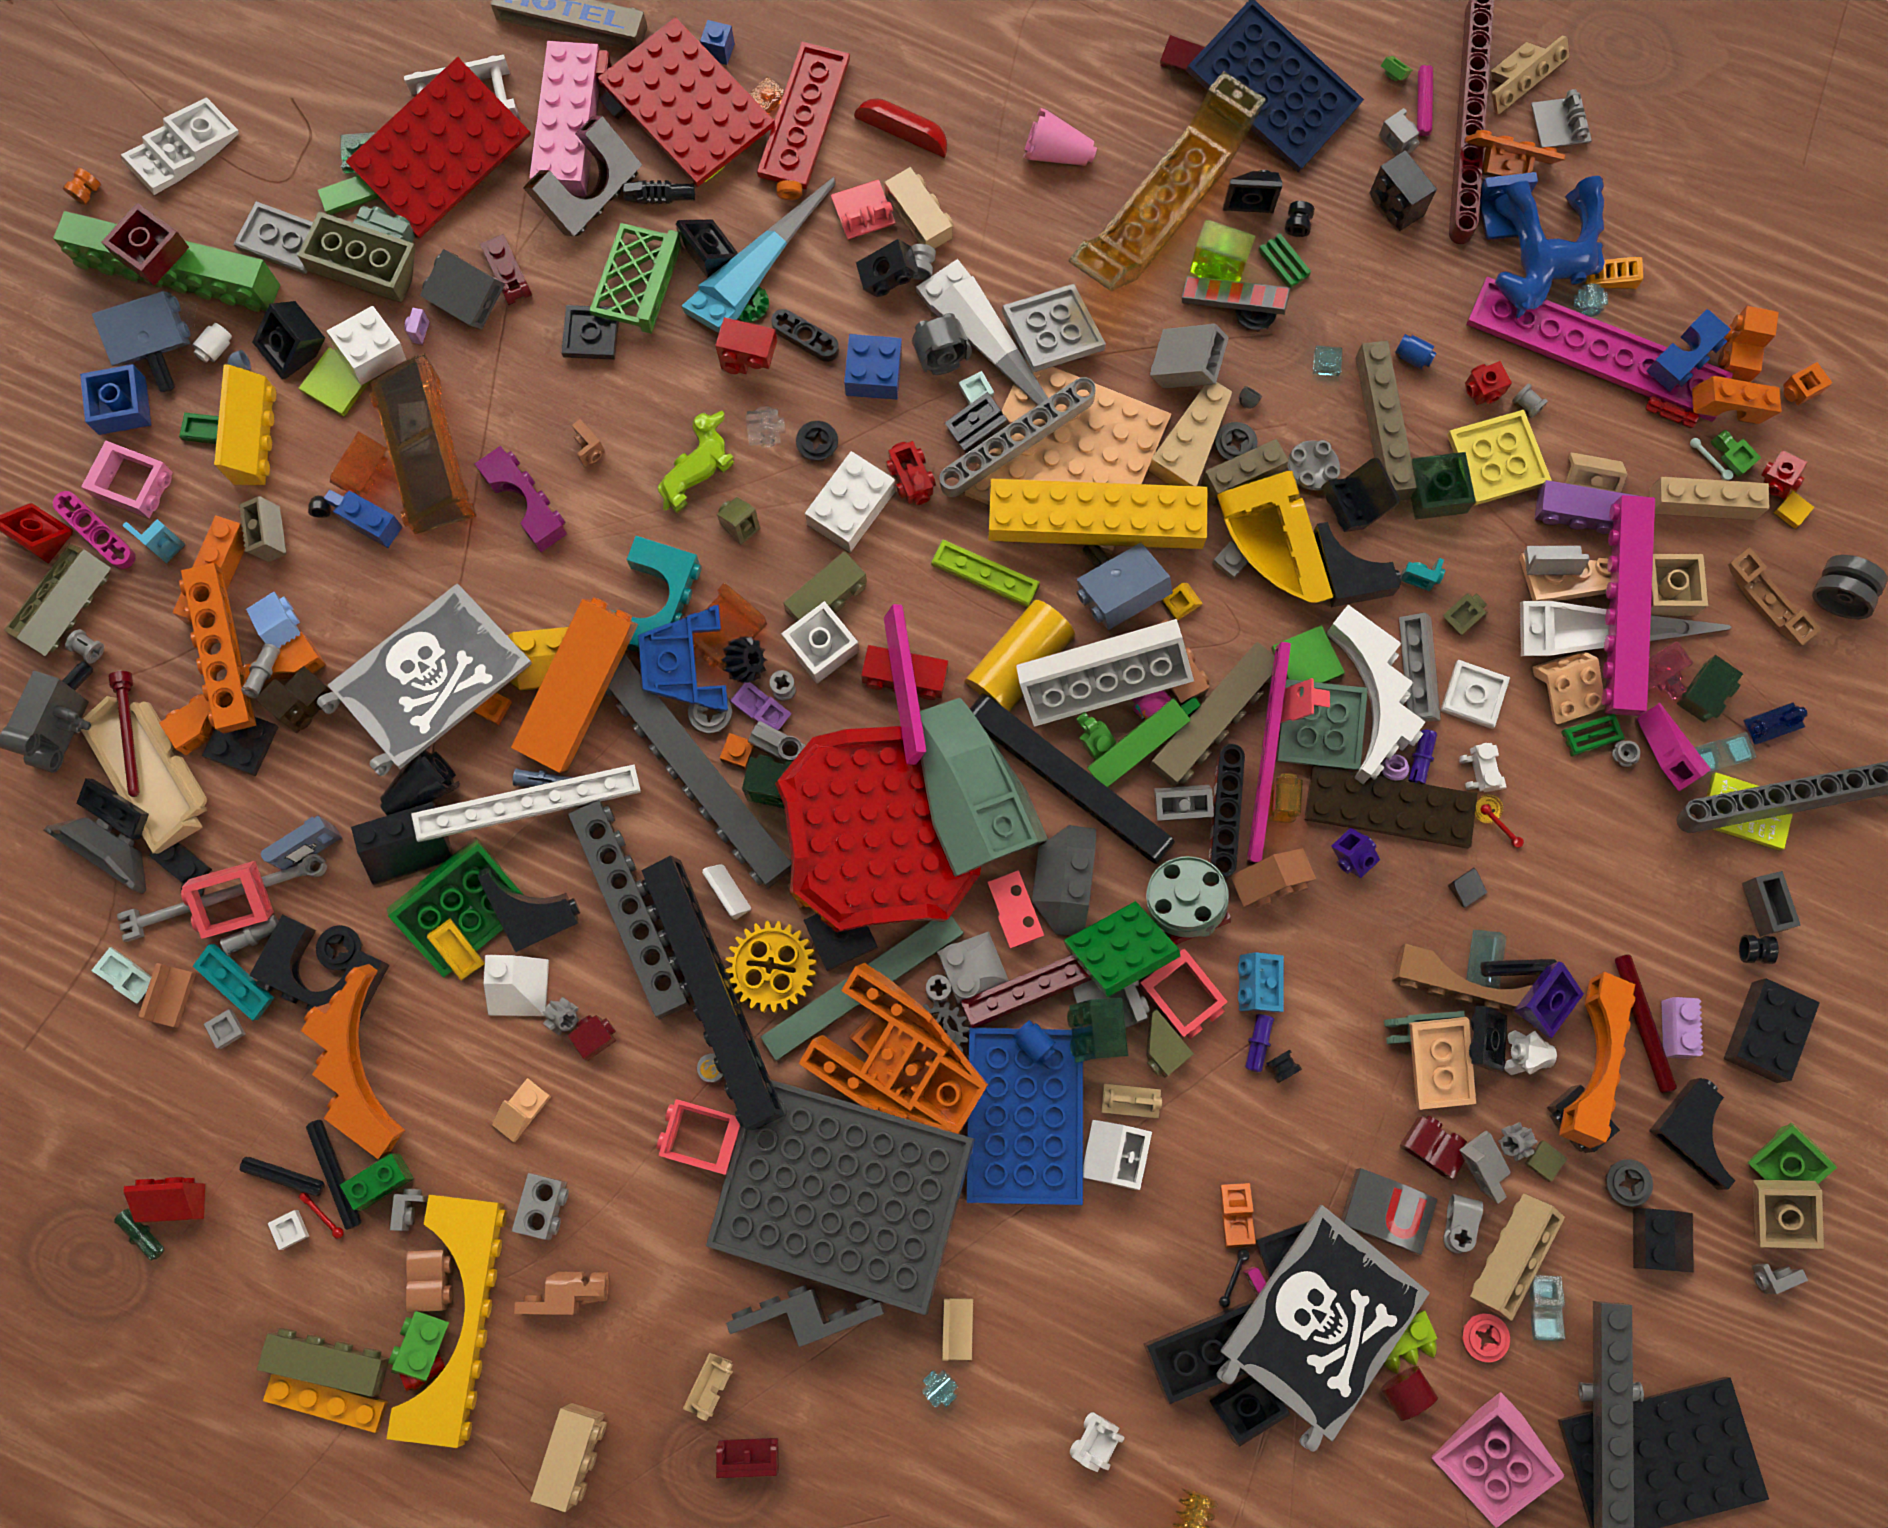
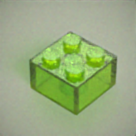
(1221, 252)

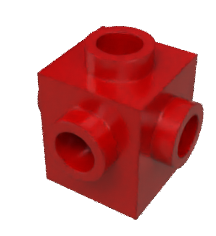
(1487, 383)
(1784, 474)

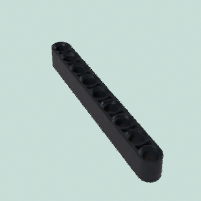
(1072, 780)

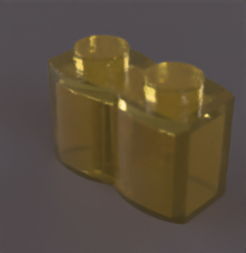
(1285, 798)

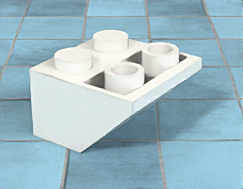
(1116, 1154)

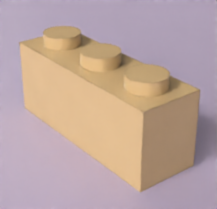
(918, 208)

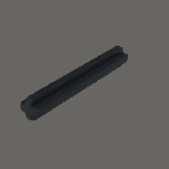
(332, 1172)

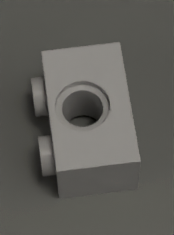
(1183, 802)

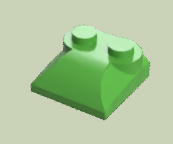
(1792, 1157)

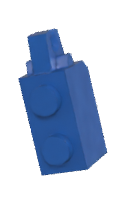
(364, 517)

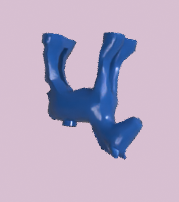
(1551, 258)

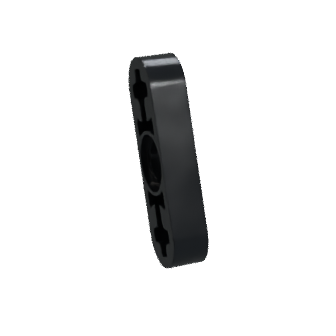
(800, 324)

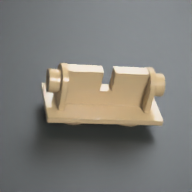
(1131, 1101)
(710, 1380)

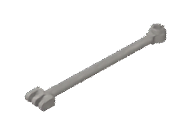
(138, 922)

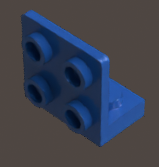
(1494, 223)

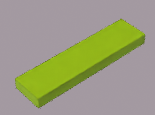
(985, 573)

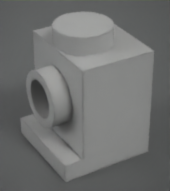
(1399, 133)

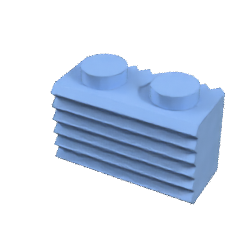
(274, 620)

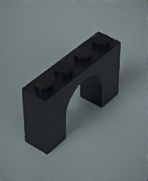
(280, 963)

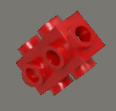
(914, 481)

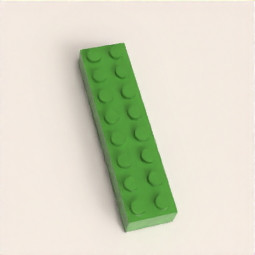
(199, 270)

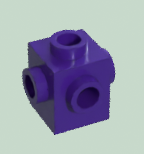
(1355, 853)

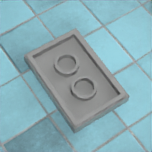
(274, 236)

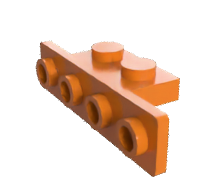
(1510, 157)

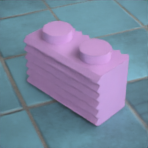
(1681, 1027)

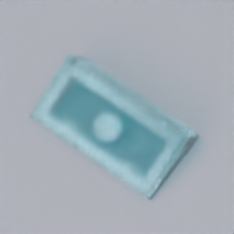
(1485, 947)

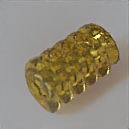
(1196, 1510)

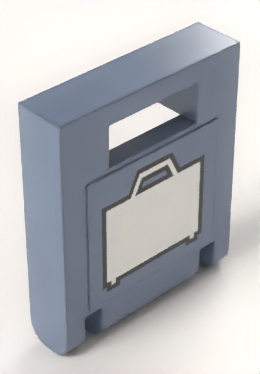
(303, 841)

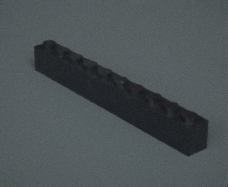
(712, 994)

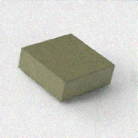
(1546, 1161)

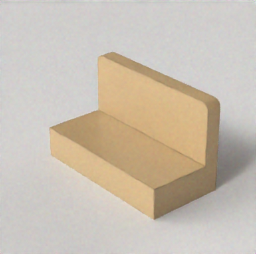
(1596, 472)
(957, 1329)

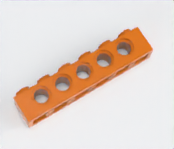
(192, 585)

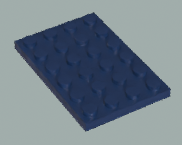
(1302, 94)

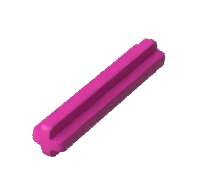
(1425, 100)

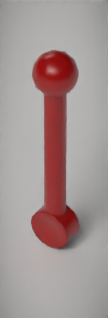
(1515, 840)
(337, 1232)

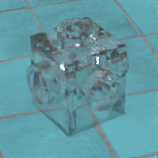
(764, 426)

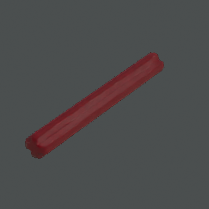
(1647, 1026)

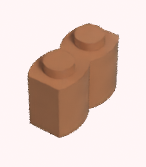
(428, 1280)

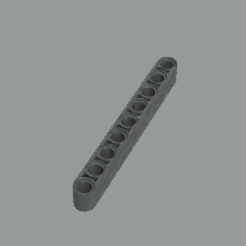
(1785, 798)

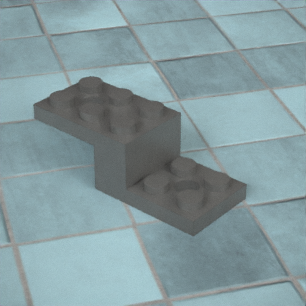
(806, 1315)

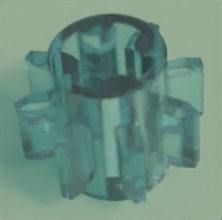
(1591, 299)
(939, 1388)

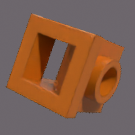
(1806, 384)

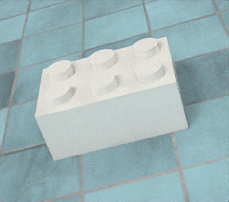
(850, 501)

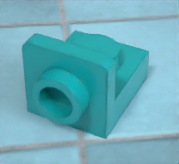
(1422, 577)

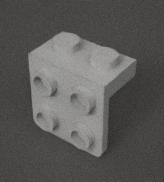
(1133, 1005)

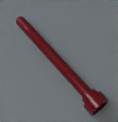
(121, 684)

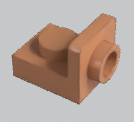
(591, 445)

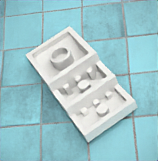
(180, 146)

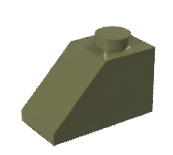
(738, 519)
(1164, 1046)

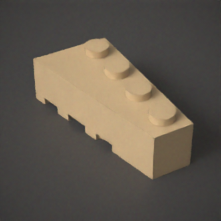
(1188, 445)

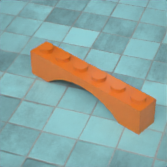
(190, 725)
(1609, 1008)

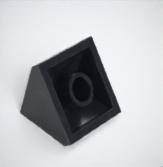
(705, 244)
(1248, 1410)

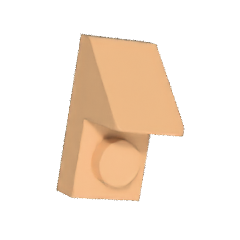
(520, 1110)

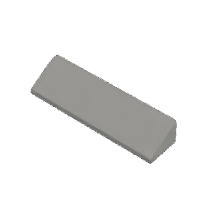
(1420, 665)

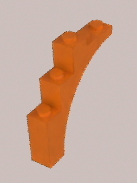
(340, 1067)

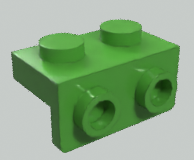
(419, 1347)

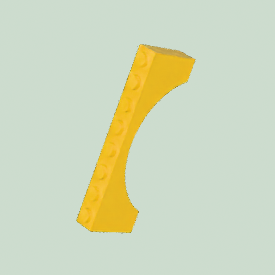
(443, 1409)

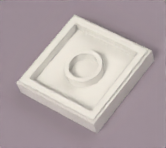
(1475, 694)

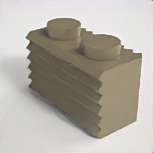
(262, 529)

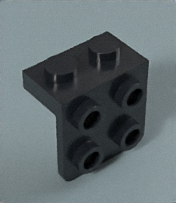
(1361, 496)

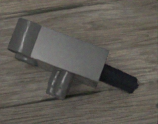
(47, 718)

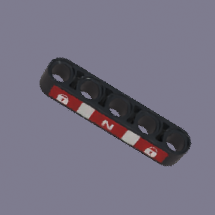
(1228, 799)

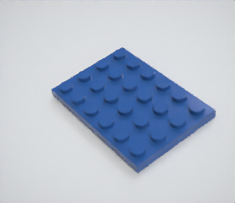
(1025, 1122)

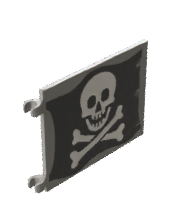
(426, 677)
(1323, 1325)

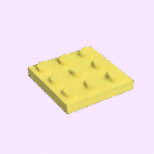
(1501, 456)

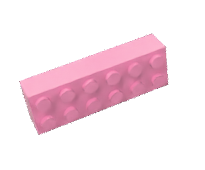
(565, 105)

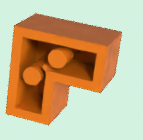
(1746, 342)

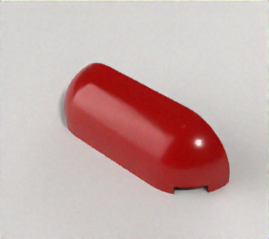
(903, 124)

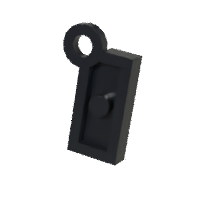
(181, 863)

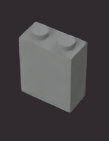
(1189, 356)

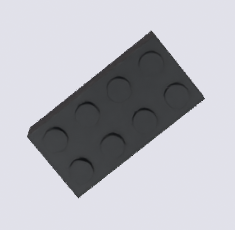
(1191, 1356)

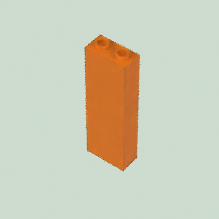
(575, 684)

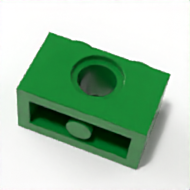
(376, 1182)

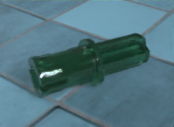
(139, 1235)

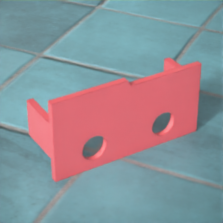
(1299, 707)
(1014, 910)

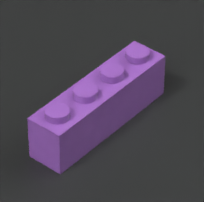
(1575, 506)

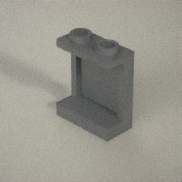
(462, 289)

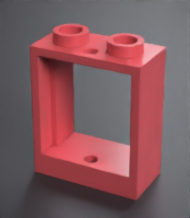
(254, 891)
(1194, 1027)
(674, 1116)

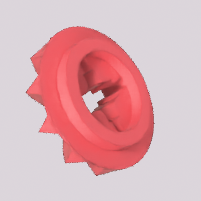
(1498, 1332)

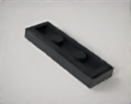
(112, 808)

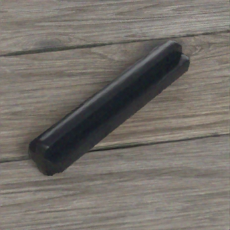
(1514, 967)
(281, 1176)

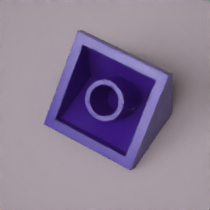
(1550, 999)

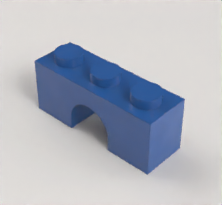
(1702, 336)

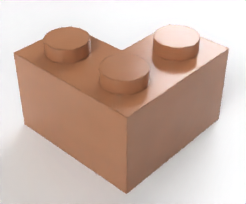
(1273, 876)

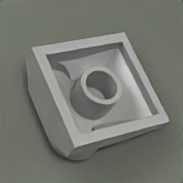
(972, 966)

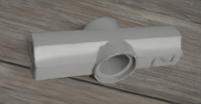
(774, 741)

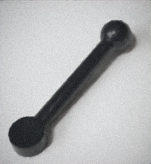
(1242, 1255)

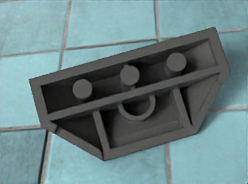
(103, 848)
(1065, 879)

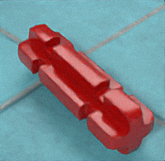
(1672, 412)

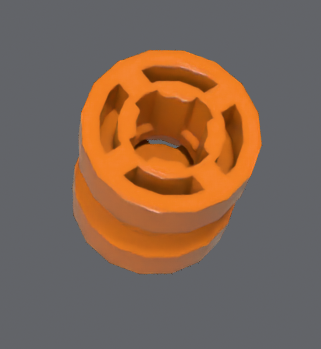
(81, 186)

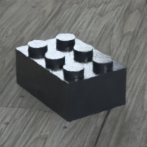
(1771, 1030)

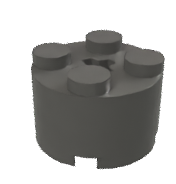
(941, 344)

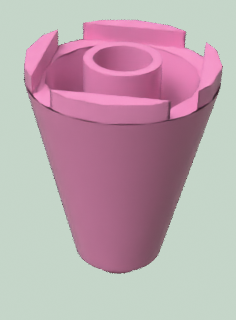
(1058, 142)

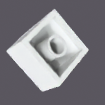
(821, 642)

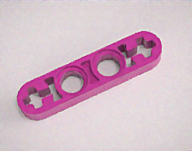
(94, 529)

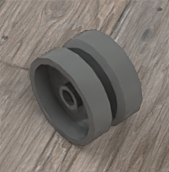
(1850, 586)

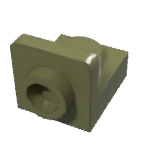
(1466, 612)

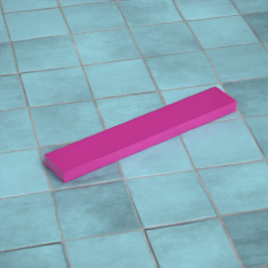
(904, 684)

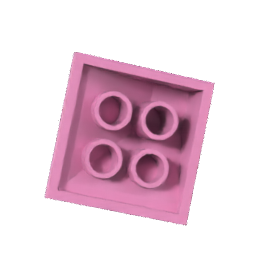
(1498, 1461)

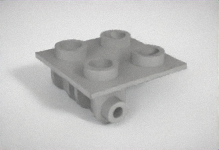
(1561, 121)

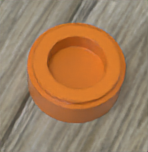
(789, 190)

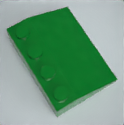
(455, 894)

